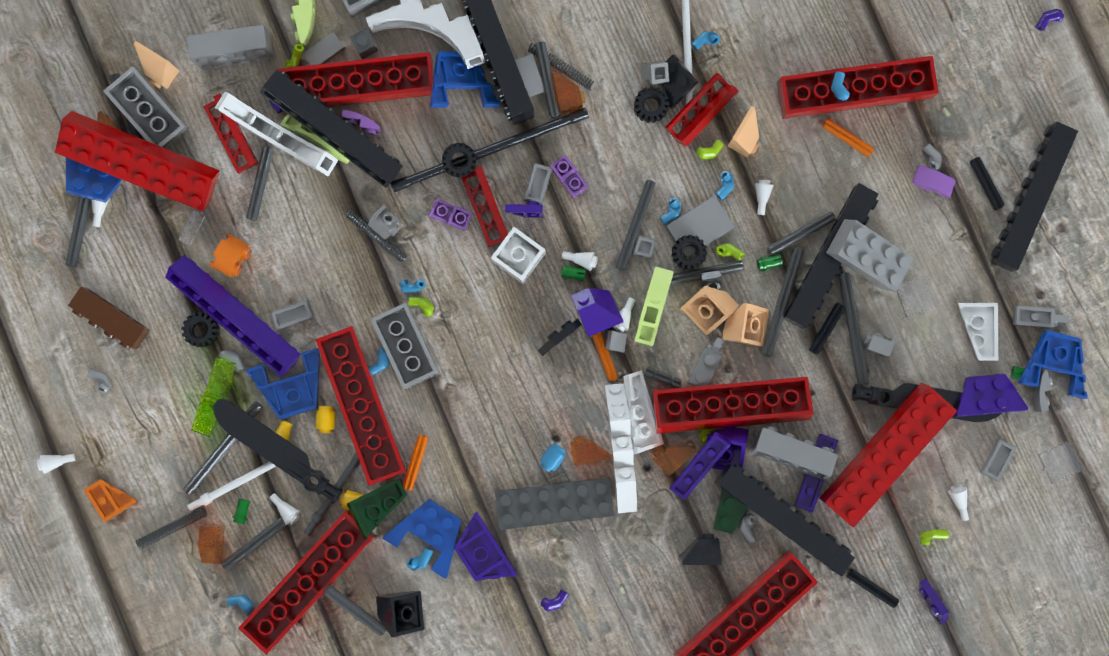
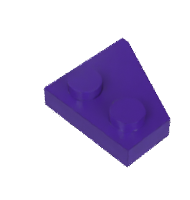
(531, 210)
(935, 604)

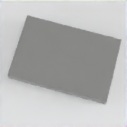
(705, 221)

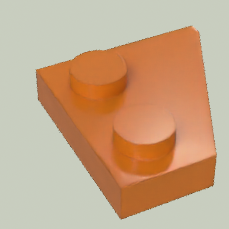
(108, 499)

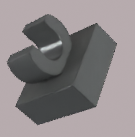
(711, 279)

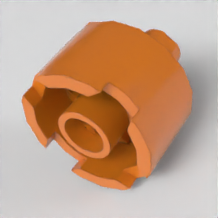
(230, 255)

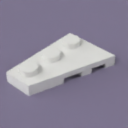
(982, 328)

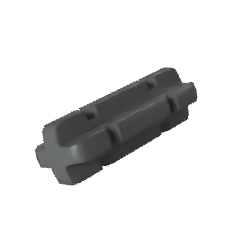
(662, 377)

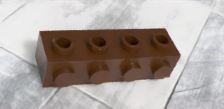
(109, 318)

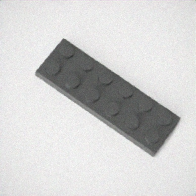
(554, 503)

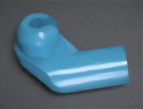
(705, 38)
(838, 88)
(382, 362)
(421, 561)

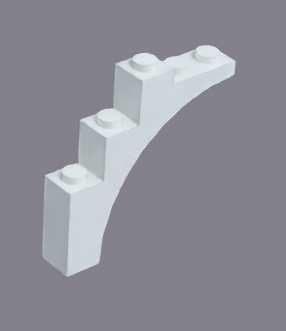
(435, 21)
(276, 135)
(621, 448)

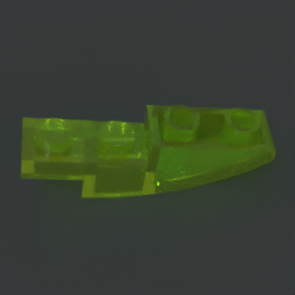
(216, 389)

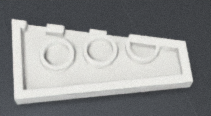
(641, 414)

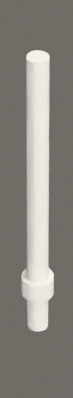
(687, 42)
(208, 498)

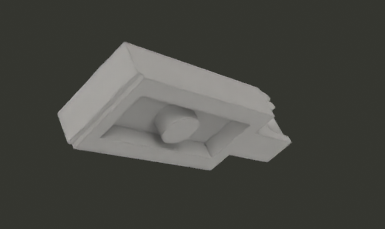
(1038, 317)
(707, 364)

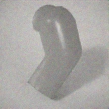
(934, 157)
(234, 357)
(102, 378)
(745, 527)

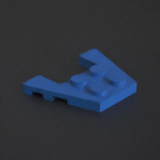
(452, 73)
(89, 182)
(1058, 354)
(292, 394)
(435, 527)

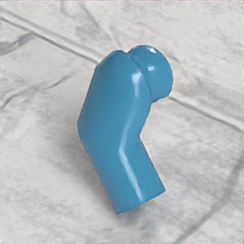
(727, 184)
(673, 211)
(406, 287)
(242, 601)

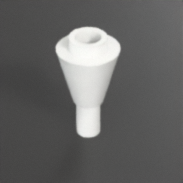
(763, 192)
(98, 209)
(587, 259)
(626, 315)
(49, 462)
(959, 497)
(288, 513)

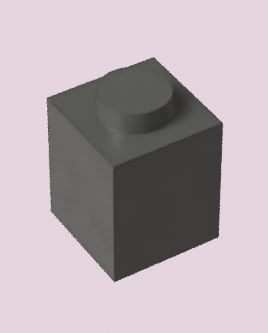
(364, 43)

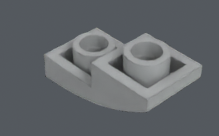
(530, 75)
(1040, 400)

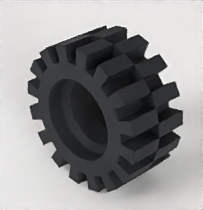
(655, 94)
(447, 160)
(700, 252)
(189, 333)

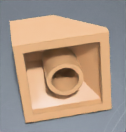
(156, 67)
(746, 135)
(709, 308)
(747, 325)

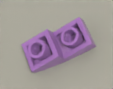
(366, 124)
(569, 176)
(933, 180)
(450, 214)

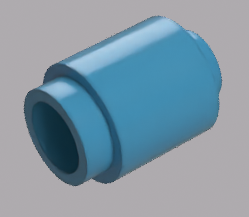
(552, 457)

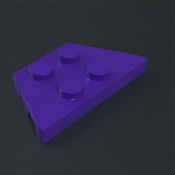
(989, 396)
(482, 552)

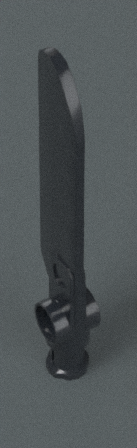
(896, 397)
(272, 447)

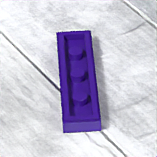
(700, 465)
(811, 485)

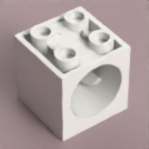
(518, 255)

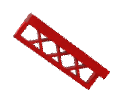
(703, 115)
(238, 135)
(492, 205)

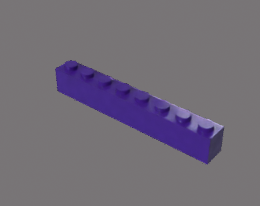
(232, 315)

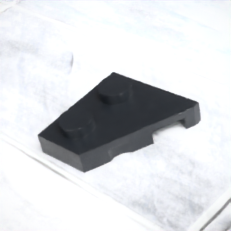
(680, 81)
(555, 337)

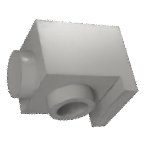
(655, 72)
(384, 223)
(879, 344)

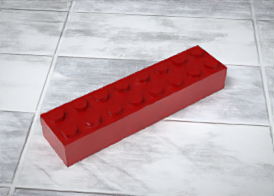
(366, 79)
(867, 85)
(136, 161)
(360, 405)
(732, 405)
(888, 454)
(305, 583)
(752, 610)

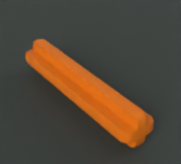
(848, 137)
(605, 357)
(415, 462)

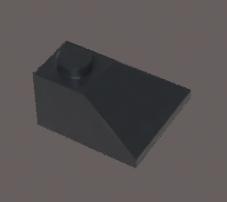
(702, 551)
(401, 612)

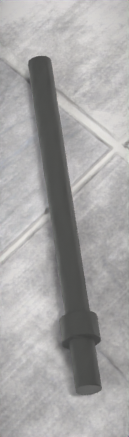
(318, 516)

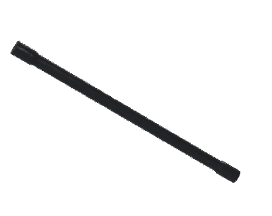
(571, 118)

